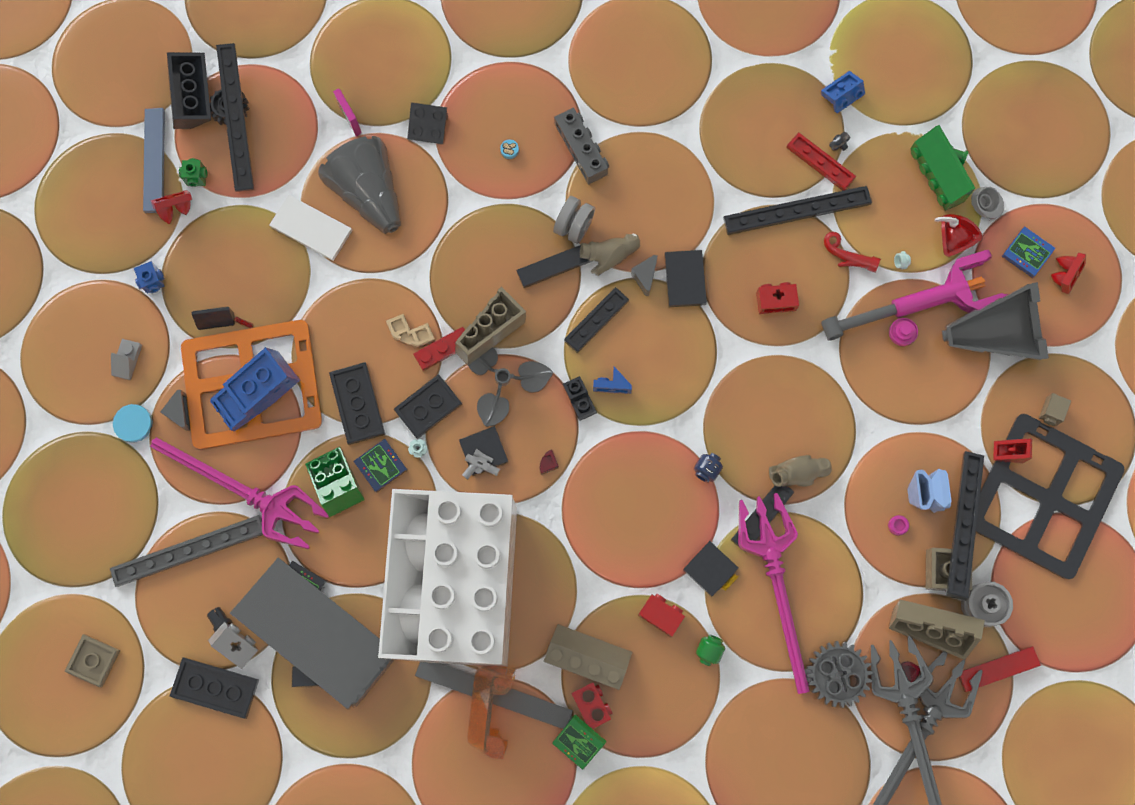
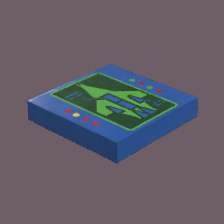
(1028, 252)

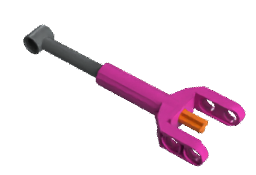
(954, 290)

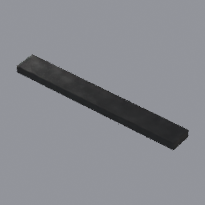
(235, 117)
(797, 210)
(965, 526)

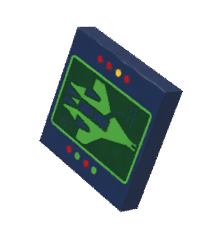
(380, 465)

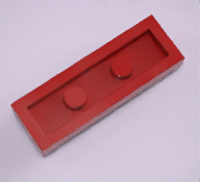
(438, 350)

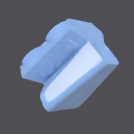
(930, 490)

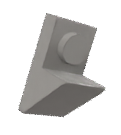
(125, 360)

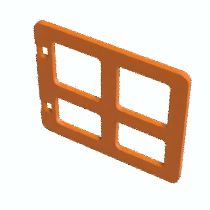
(244, 339)

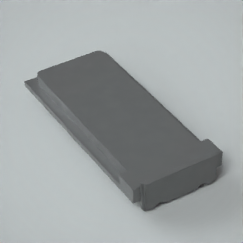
(313, 634)

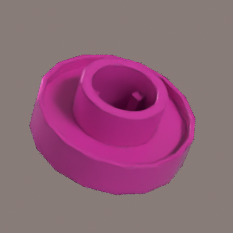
(903, 332)

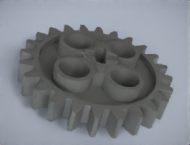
(822, 680)

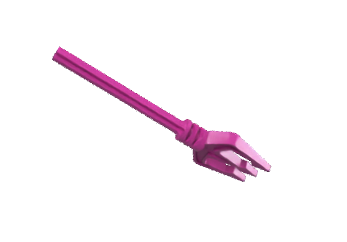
(272, 507)
(770, 549)

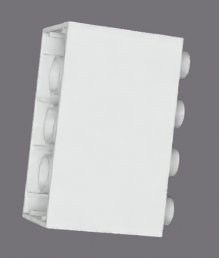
(449, 578)

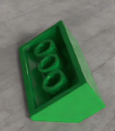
(942, 168)

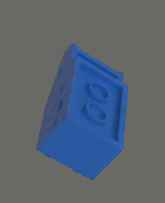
(254, 388)

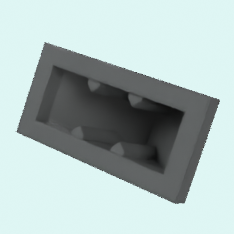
(644, 273)
(177, 410)

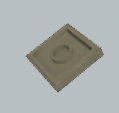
(92, 660)

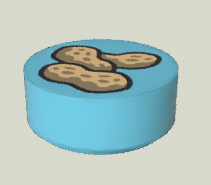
(509, 149)

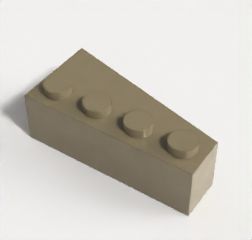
(490, 327)
(937, 627)

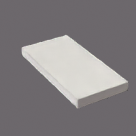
(310, 227)

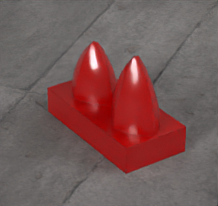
(165, 204)
(1074, 266)

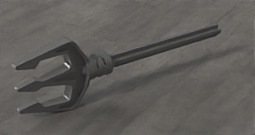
(906, 696)
(936, 708)

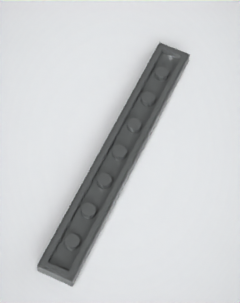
(187, 551)
(513, 700)

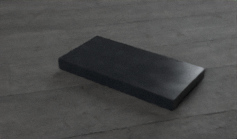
(357, 403)
(214, 688)

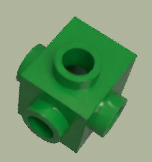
(193, 172)

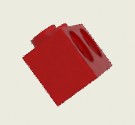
(587, 707)

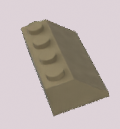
(588, 657)

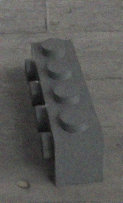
(581, 146)

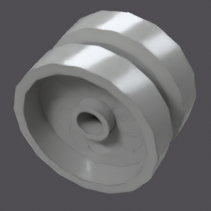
(574, 219)
(991, 595)

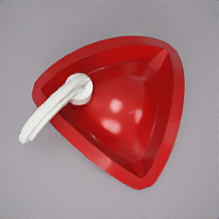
(958, 233)

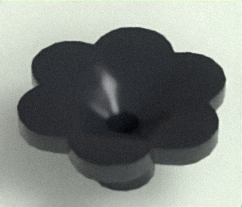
(840, 141)

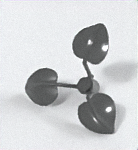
(493, 408)

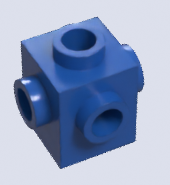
(149, 277)

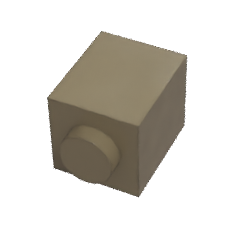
(1054, 409)

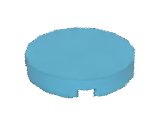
(132, 423)

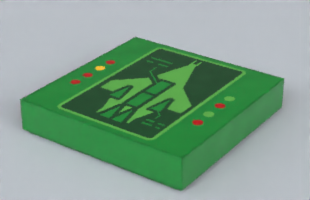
(579, 742)

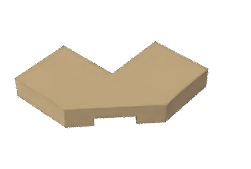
(416, 337)

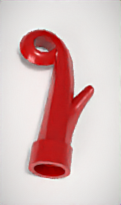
(850, 258)

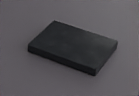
(685, 278)
(427, 406)

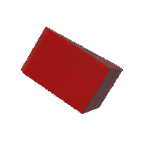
(1013, 450)

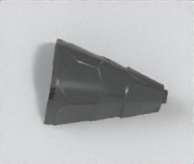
(363, 180)
(1002, 327)

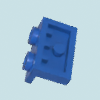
(844, 91)

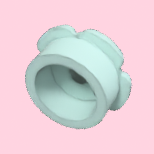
(902, 260)
(422, 450)

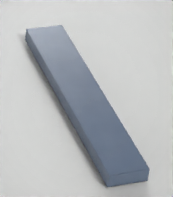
(153, 157)

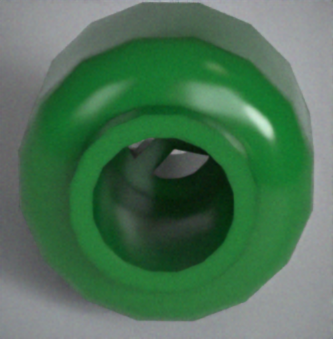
(710, 650)

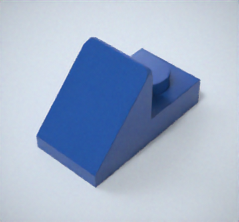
(618, 385)

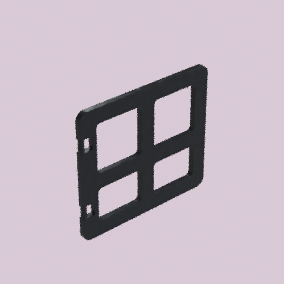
(1050, 499)

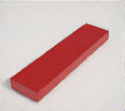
(821, 161)
(1001, 668)

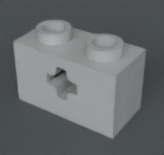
(239, 654)

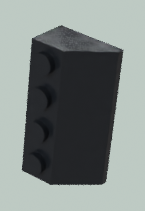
(188, 89)

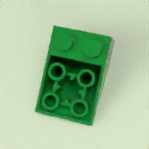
(334, 482)

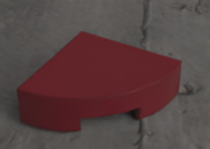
(548, 462)

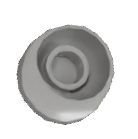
(987, 202)

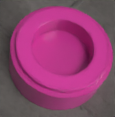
(898, 525)

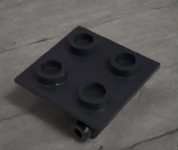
(427, 123)

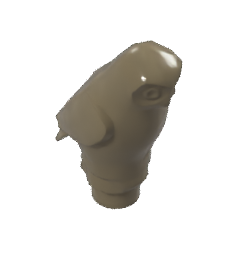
(609, 252)
(799, 471)

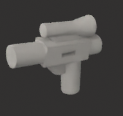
(478, 463)

